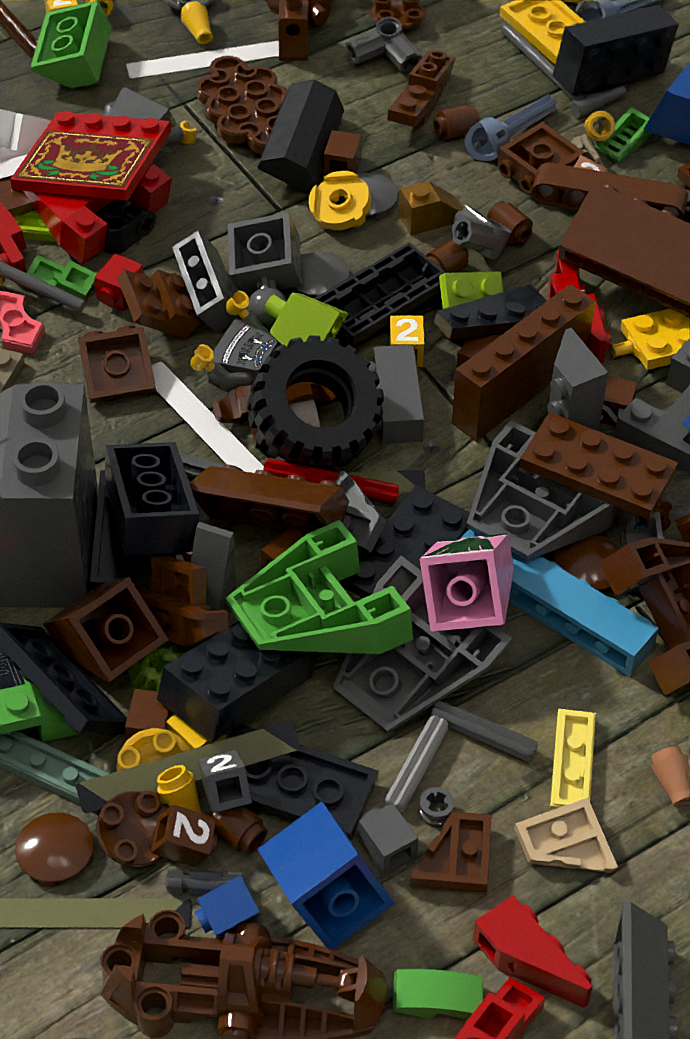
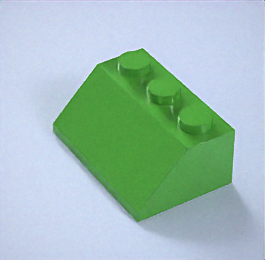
(73, 45)

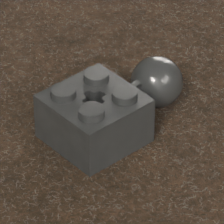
(264, 260)

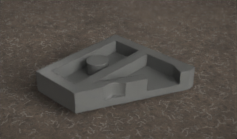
(361, 517)

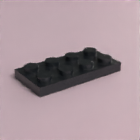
(408, 533)
(60, 680)
(304, 778)

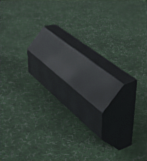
(301, 134)
(383, 290)

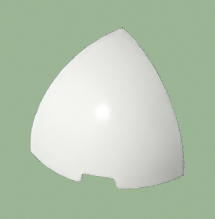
(19, 133)

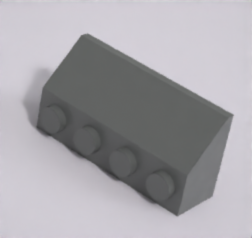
(641, 976)

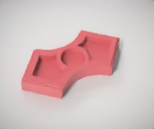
(19, 330)

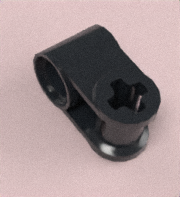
(126, 226)

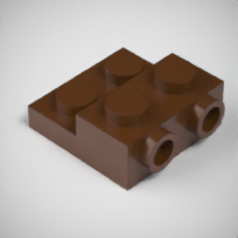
(533, 148)
(160, 302)
(116, 364)

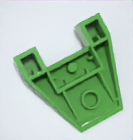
(304, 608)

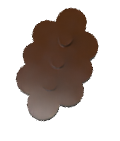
(241, 101)

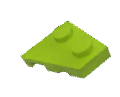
(468, 286)

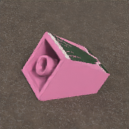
(467, 582)

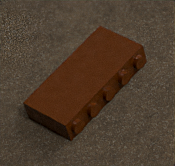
(631, 246)
(517, 363)

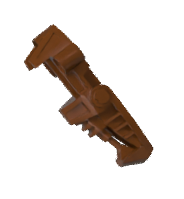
(239, 980)

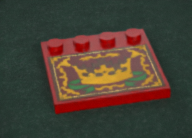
(91, 155)

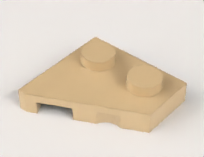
(566, 839)

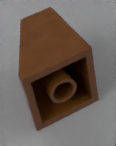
(107, 629)

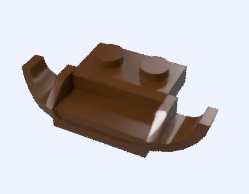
(302, 398)
(180, 601)

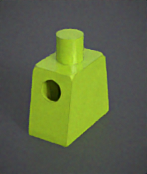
(303, 318)

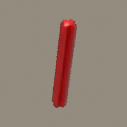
(372, 488)

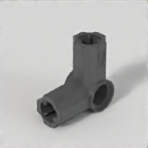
(385, 41)
(479, 233)

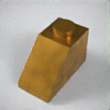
(426, 207)

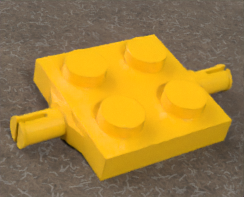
(653, 337)

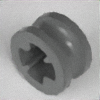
(434, 795)

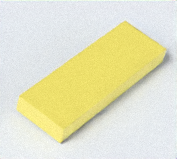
(572, 757)

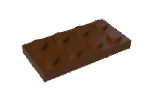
(598, 465)

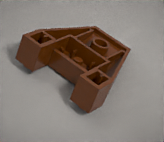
(663, 577)

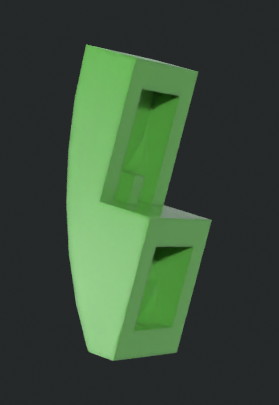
(71, 278)
(436, 991)

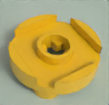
(346, 215)

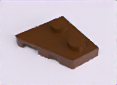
(458, 855)

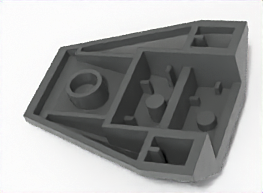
(421, 671)

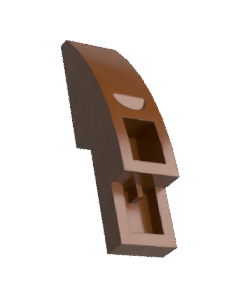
(423, 89)

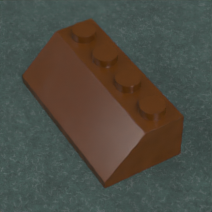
(268, 499)

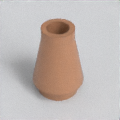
(673, 773)

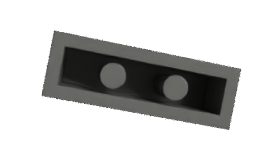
(205, 280)
(402, 401)

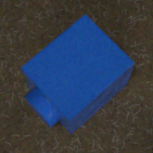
(226, 907)

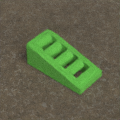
(633, 119)

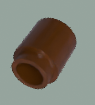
(455, 121)
(513, 219)
(450, 257)
(240, 828)

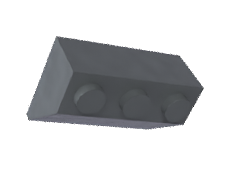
(577, 383)

